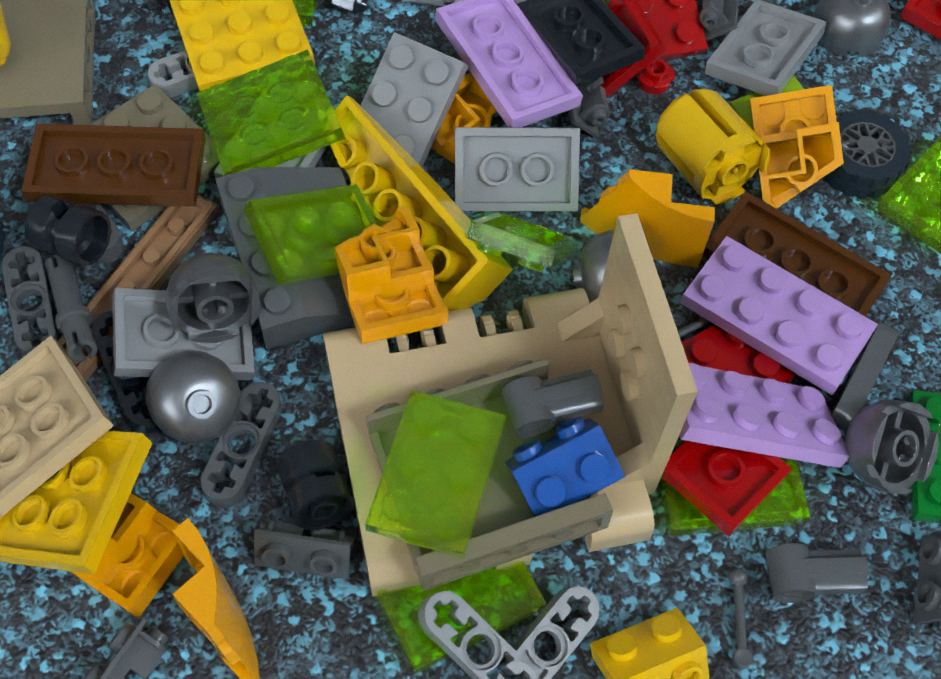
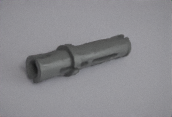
(72, 317)

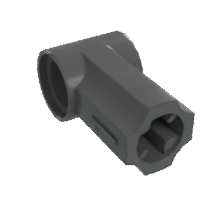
(538, 404)
(803, 574)

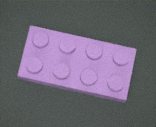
(508, 60)
(779, 314)
(763, 418)

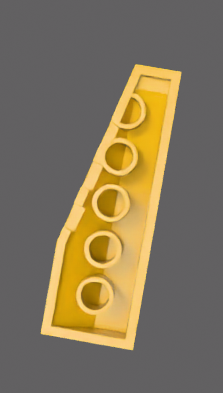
(393, 180)

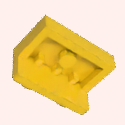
(653, 650)

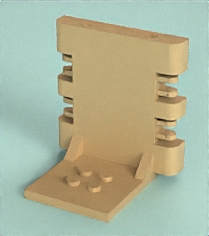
(620, 336)

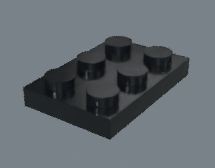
(583, 37)

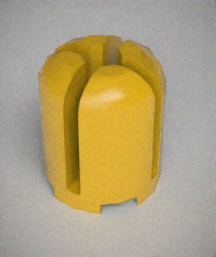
(710, 145)

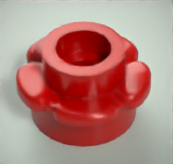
(656, 77)

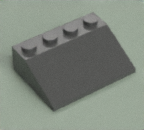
(292, 309)

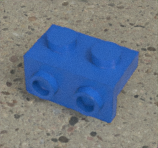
(564, 466)

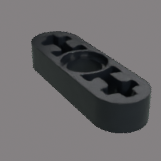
(128, 403)

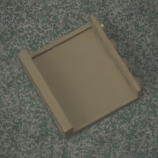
(49, 59)
(504, 520)

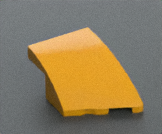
(468, 109)
(801, 139)
(672, 230)
(390, 280)
(137, 557)
(213, 605)

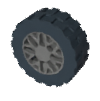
(883, 151)

